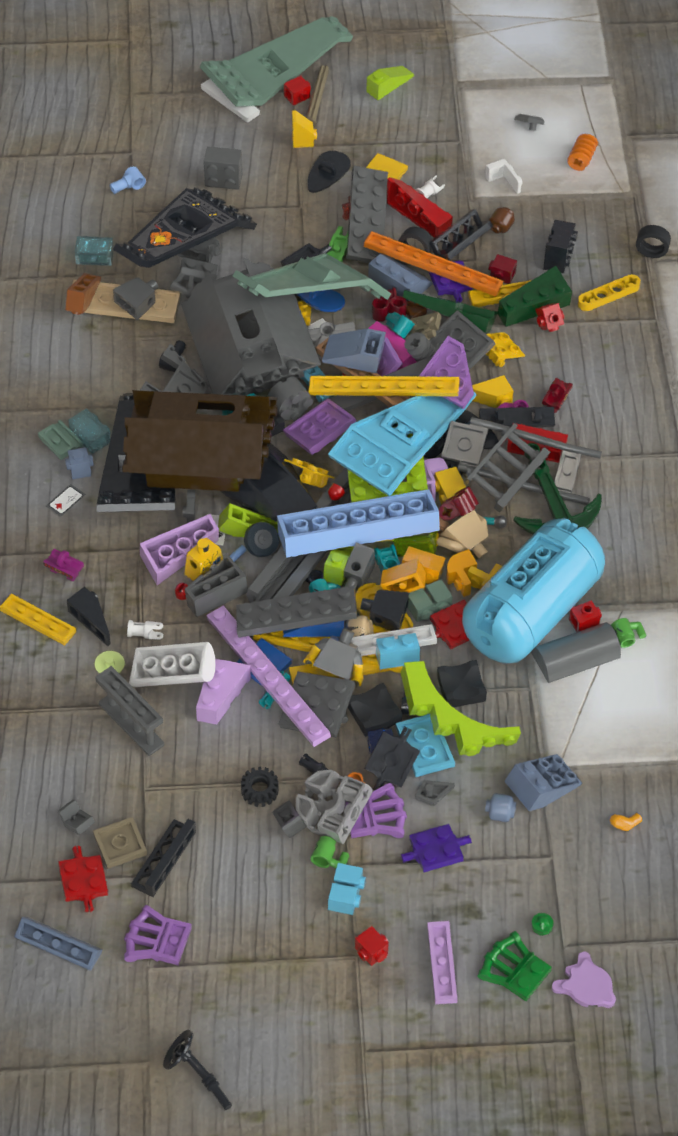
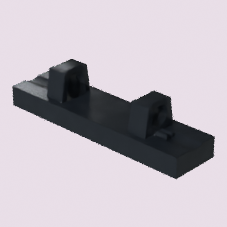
(507, 416)

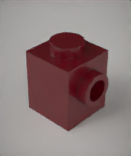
(503, 268)

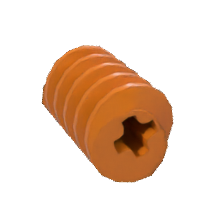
(582, 152)

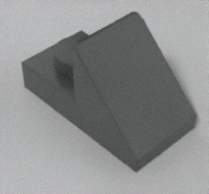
(289, 819)

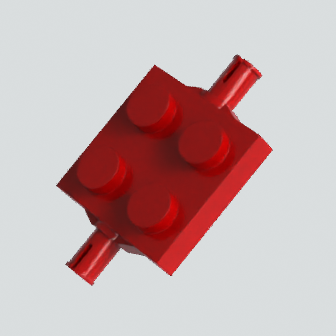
(449, 625)
(83, 878)

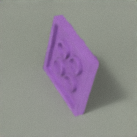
(319, 426)

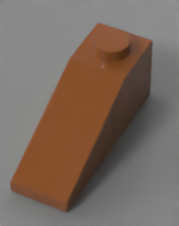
(81, 293)

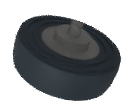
(261, 539)

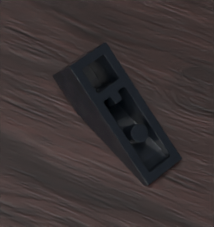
(87, 610)

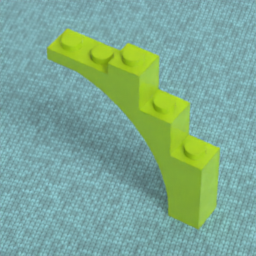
(446, 720)

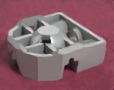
(331, 822)

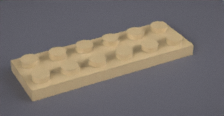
(163, 310)

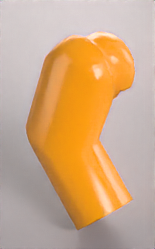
(624, 823)

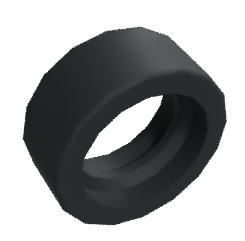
(419, 234)
(649, 250)

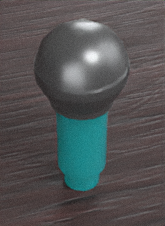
(499, 521)

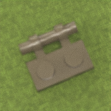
(426, 325)

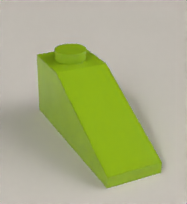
(386, 80)
(237, 520)
(336, 564)

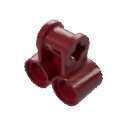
(382, 306)
(461, 504)

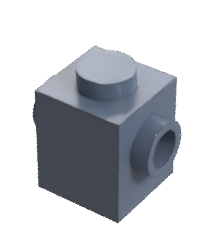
(79, 463)

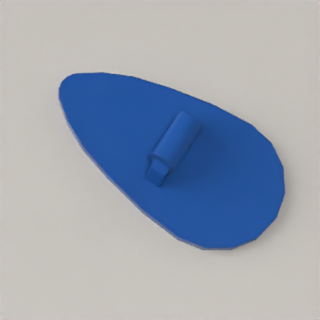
(324, 300)

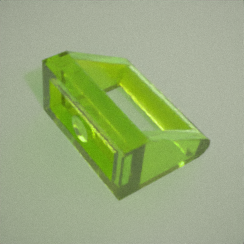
(425, 543)

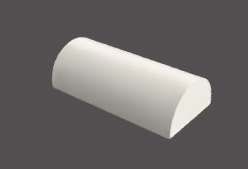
(173, 664)

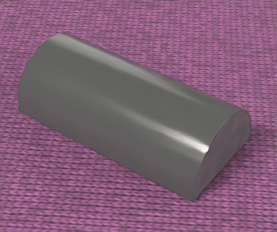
(577, 652)

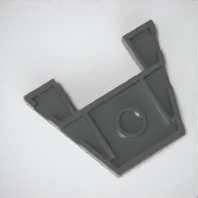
(183, 380)

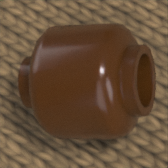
(502, 220)

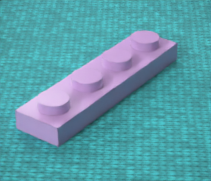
(442, 962)

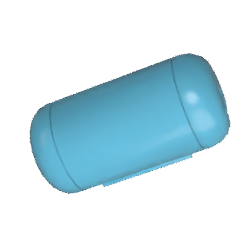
(533, 591)

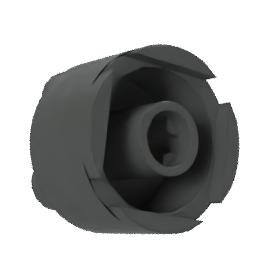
(292, 398)

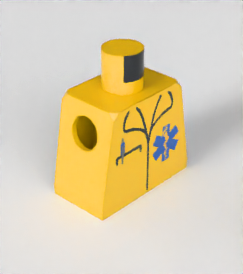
(201, 558)

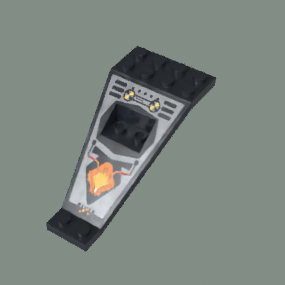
(182, 225)

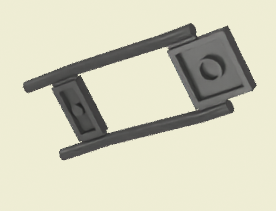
(466, 445)

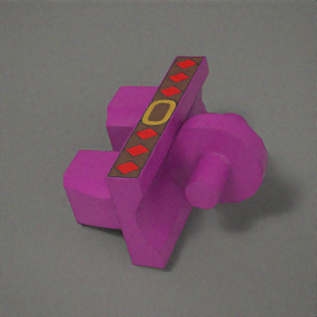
(64, 564)

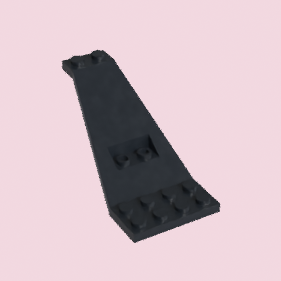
(128, 490)

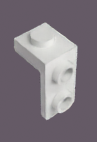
(503, 169)

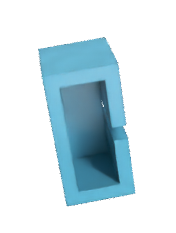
(394, 652)
(345, 890)

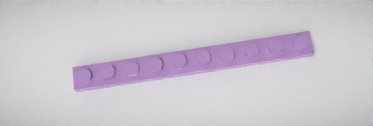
(270, 677)

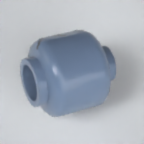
(500, 807)

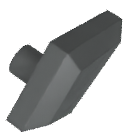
(533, 120)
(433, 791)

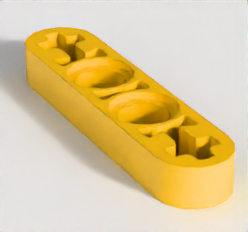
(627, 284)

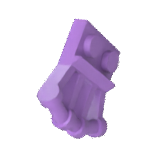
(369, 822)
(169, 942)

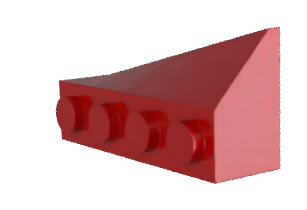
(417, 207)

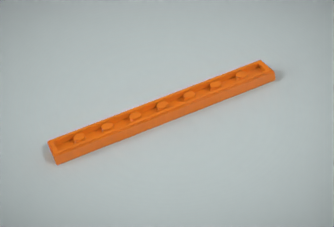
(433, 263)

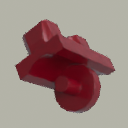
(557, 394)

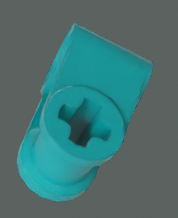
(386, 557)

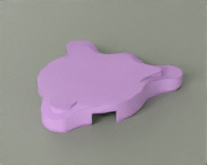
(586, 983)

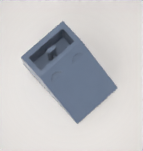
(356, 349)
(541, 781)

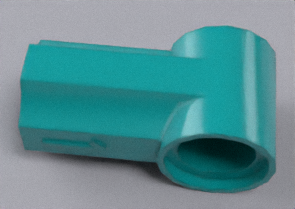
(399, 324)

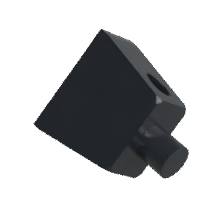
(387, 609)

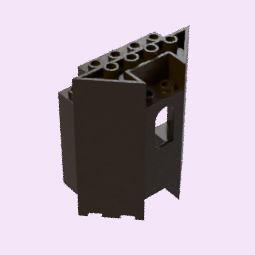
(198, 449)

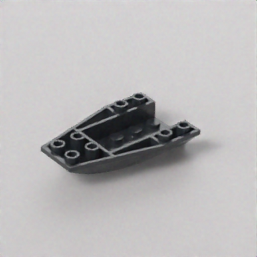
(277, 490)

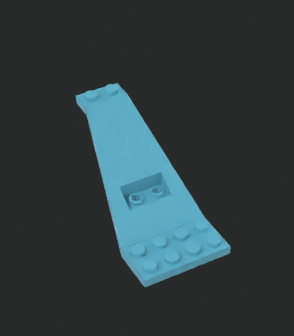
(385, 453)

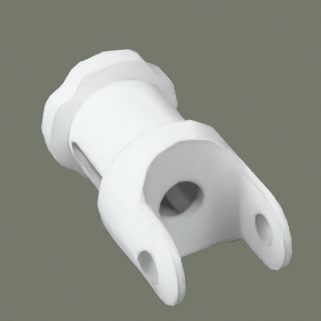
(430, 188)
(144, 629)

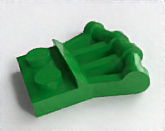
(526, 975)

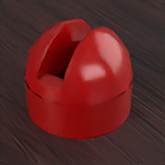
(336, 492)
(181, 596)

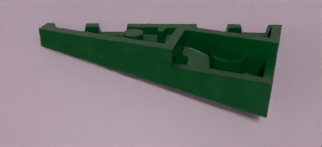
(477, 315)

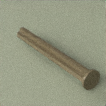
(317, 94)

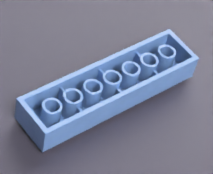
(358, 522)

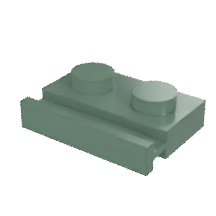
(59, 439)

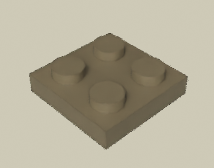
(120, 842)

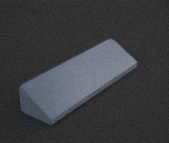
(57, 943)

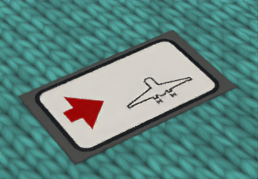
(65, 500)

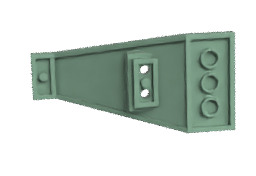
(262, 71)
(309, 275)

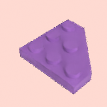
(452, 362)

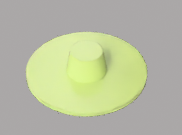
(108, 659)

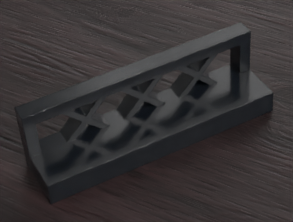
(460, 241)
(167, 860)

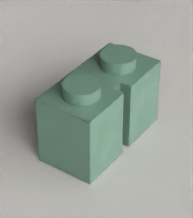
(424, 605)

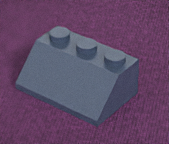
(392, 273)

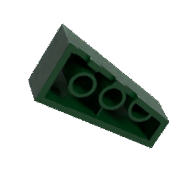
(541, 291)

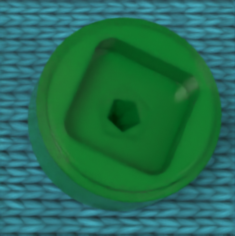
(542, 924)

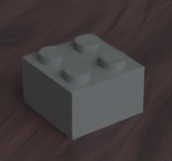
(223, 168)

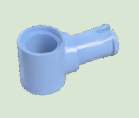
(131, 179)

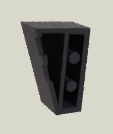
(560, 245)

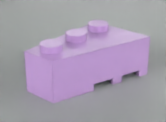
(221, 690)

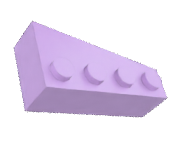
(168, 551)

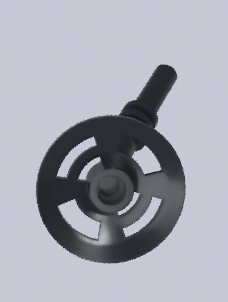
(183, 1053)

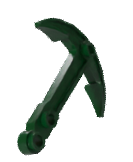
(555, 502)

